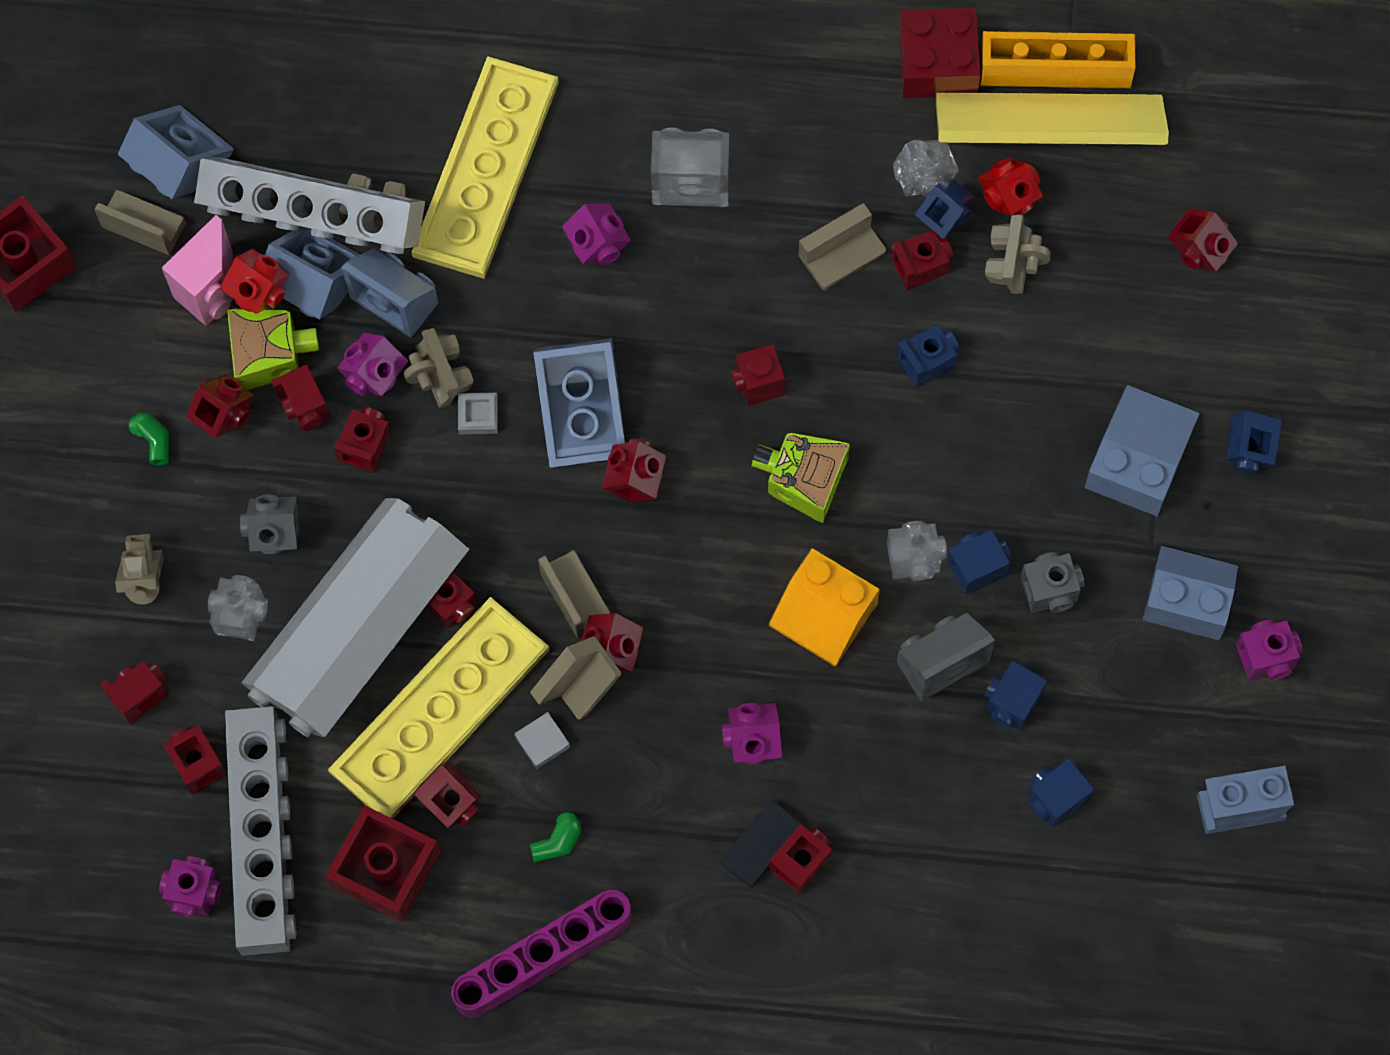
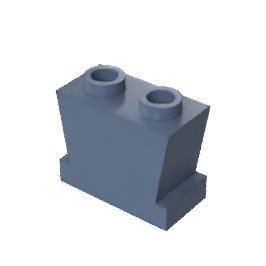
(1245, 799)

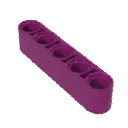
(553, 936)

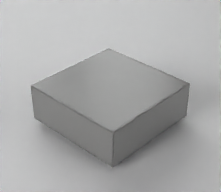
(477, 413)
(542, 740)

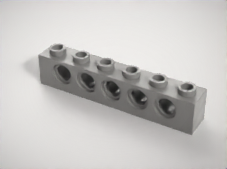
(400, 214)
(244, 731)

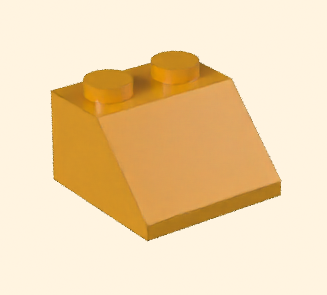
(824, 607)

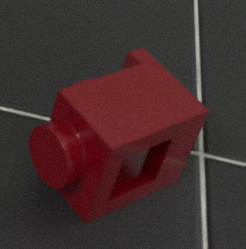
(919, 269)
(301, 398)
(367, 450)
(457, 606)
(136, 690)
(202, 772)
(435, 796)
(801, 841)

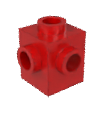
(1011, 187)
(255, 282)

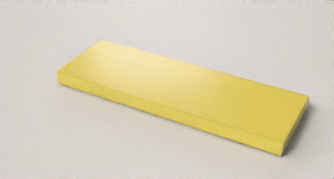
(1051, 118)
(485, 167)
(439, 709)

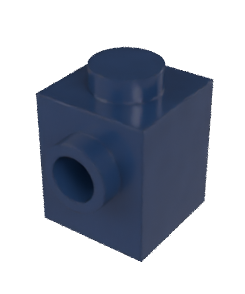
(979, 560)
(1014, 696)
(1058, 793)

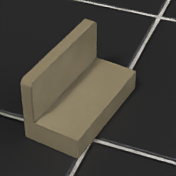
(141, 221)
(841, 247)
(572, 590)
(579, 676)

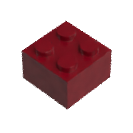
(939, 52)
(29, 255)
(383, 863)

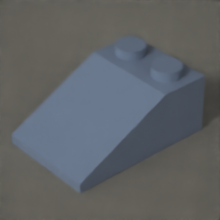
(579, 401)
(1141, 450)

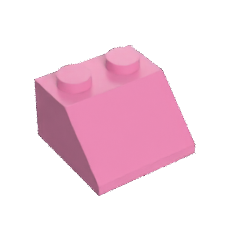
(199, 270)

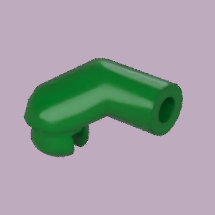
(156, 433)
(561, 841)

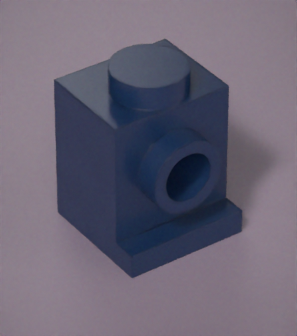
(945, 207)
(925, 366)
(1262, 435)

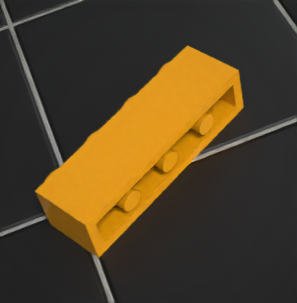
(1057, 59)

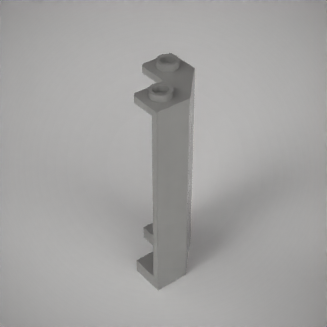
(354, 617)

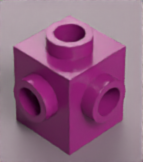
(596, 234)
(371, 365)
(1269, 650)
(753, 733)
(196, 899)

